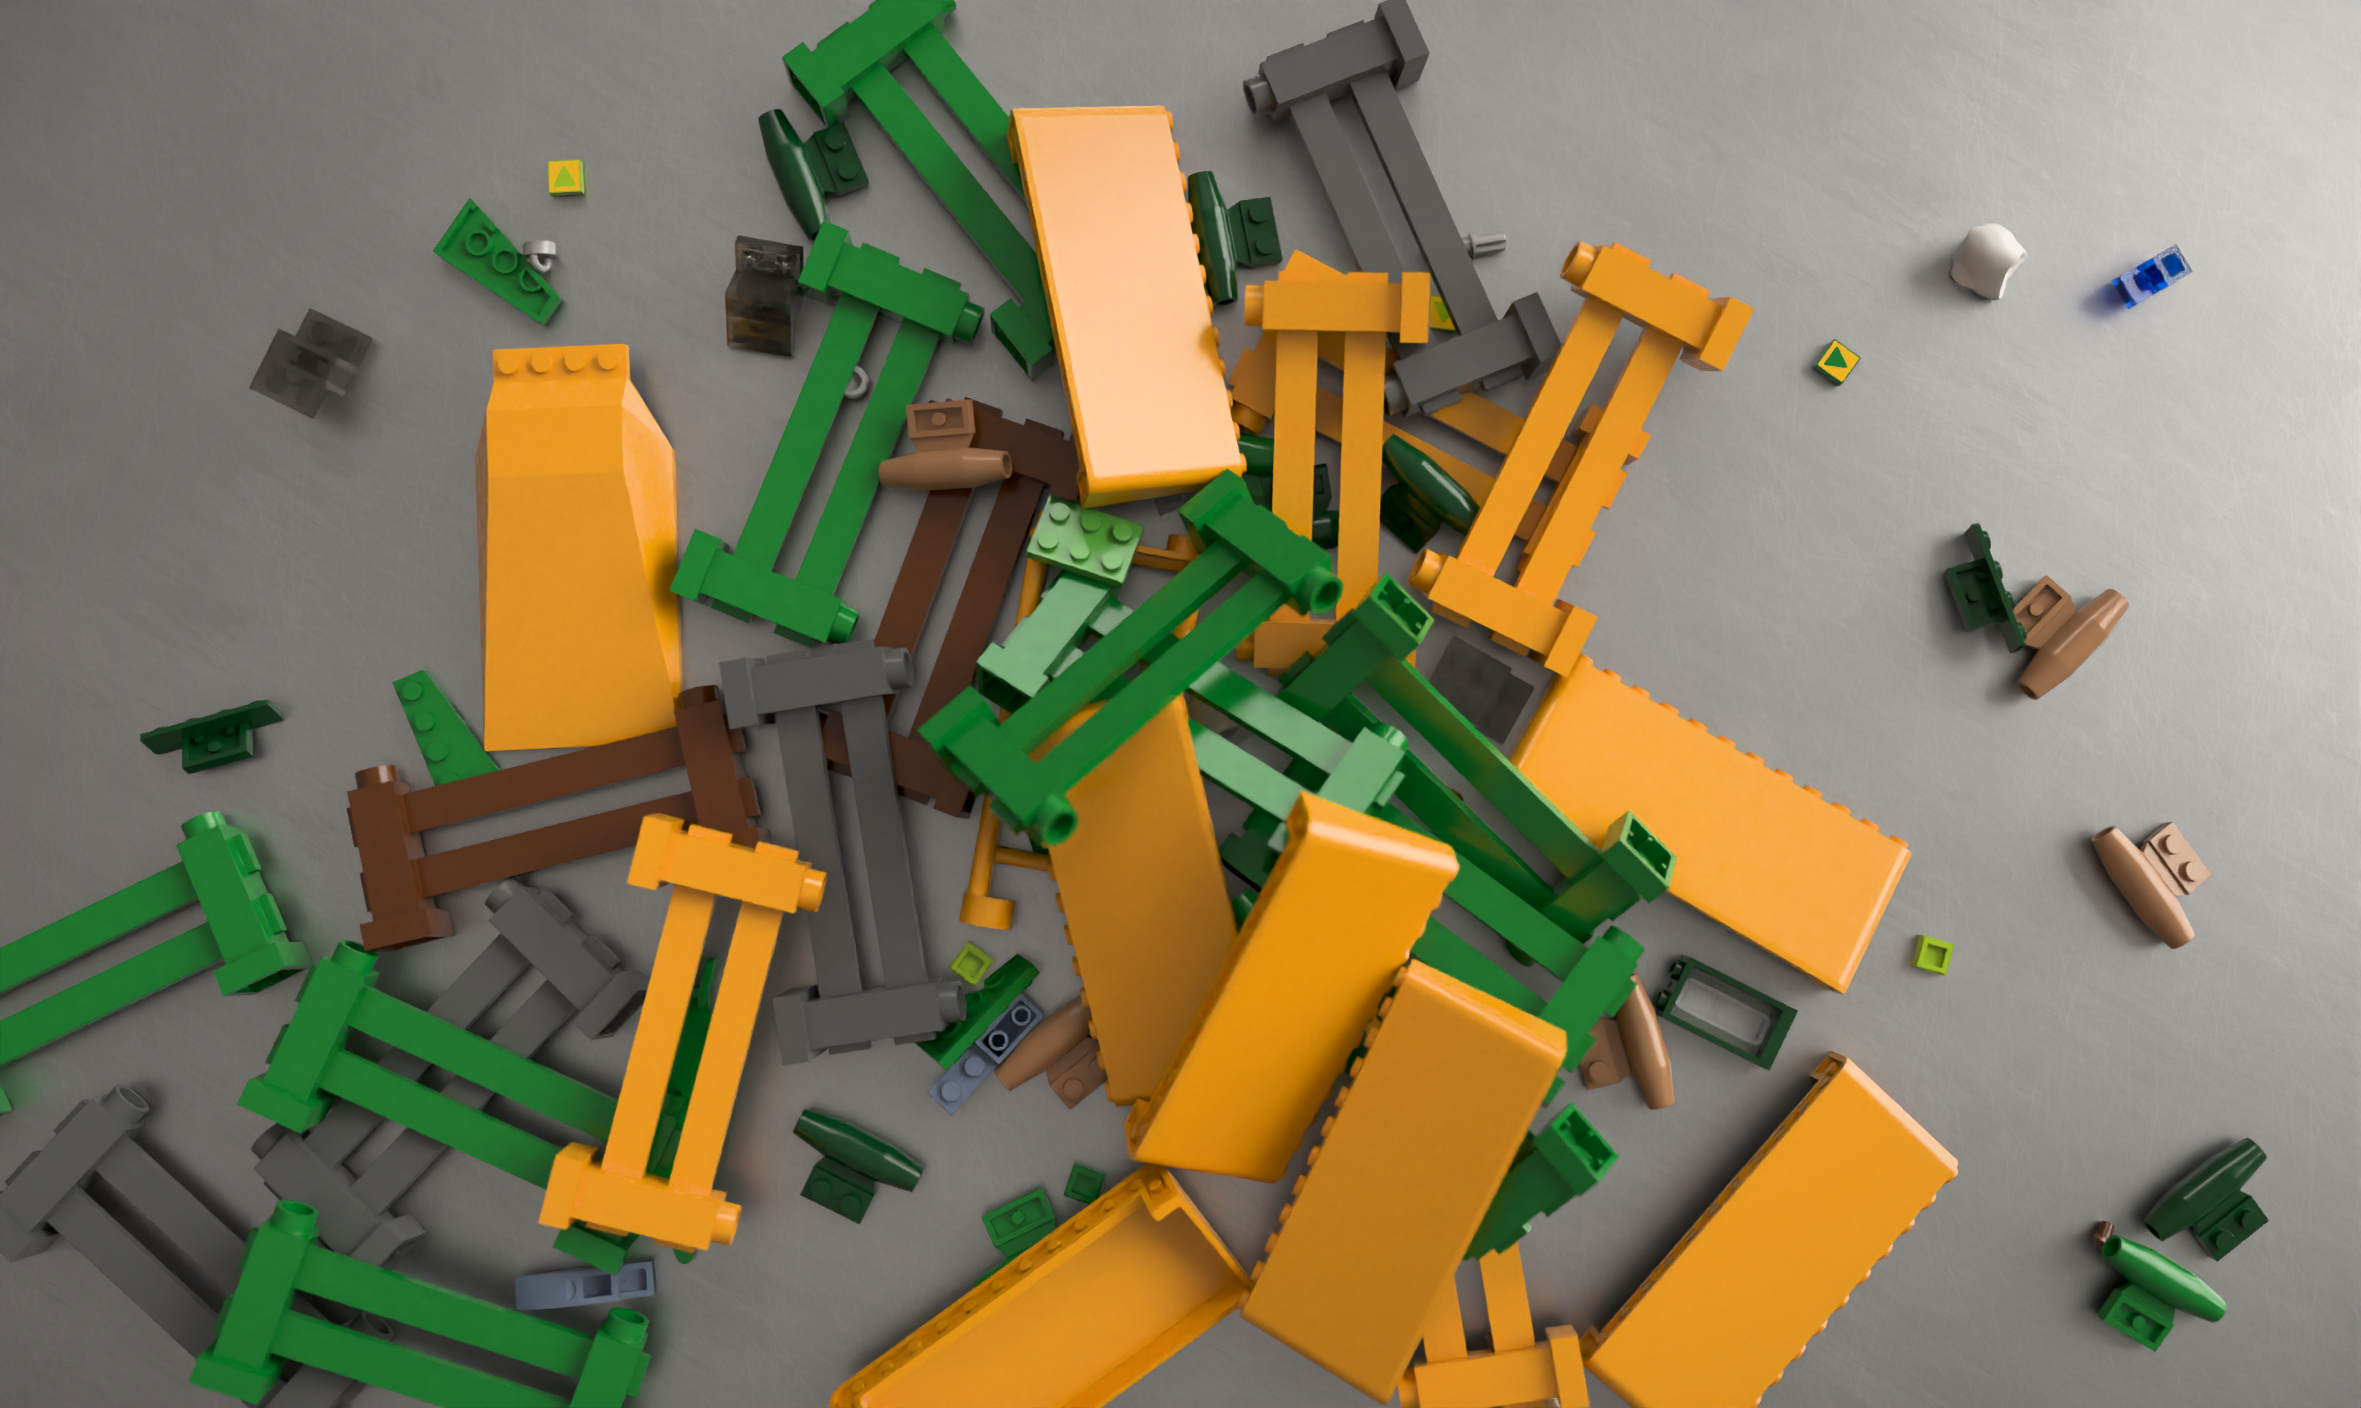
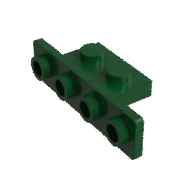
(1981, 593)
(215, 737)

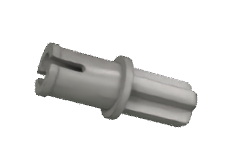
(1484, 243)

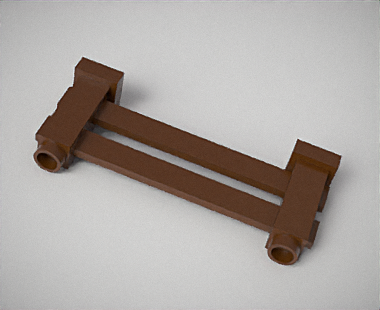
(1038, 462)
(390, 817)

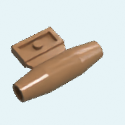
(944, 454)
(2061, 633)
(2154, 877)
(1631, 1045)
(1062, 1050)

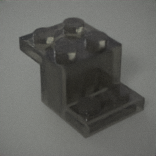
(764, 296)
(307, 365)
(1480, 688)

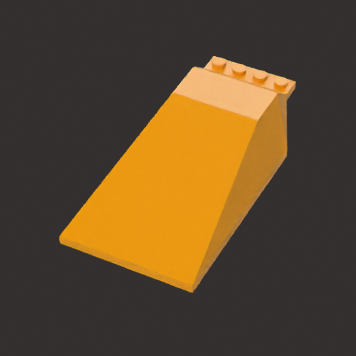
(575, 554)

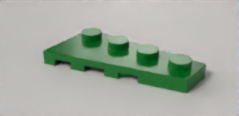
(489, 258)
(441, 733)
(981, 1011)

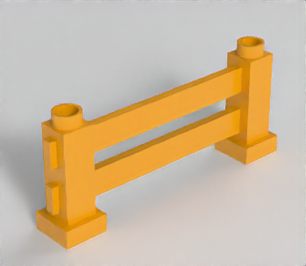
(1365, 310)
(1673, 317)
(1474, 416)
(618, 1192)
(1511, 1373)

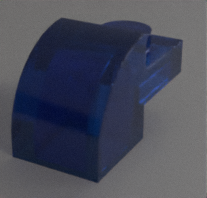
(2152, 276)

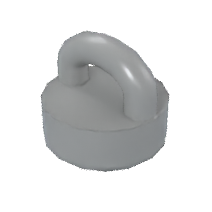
(540, 250)
(858, 384)

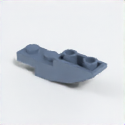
(985, 1054)
(583, 1287)

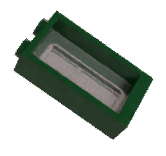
(1724, 1011)

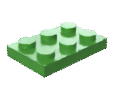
(1085, 541)

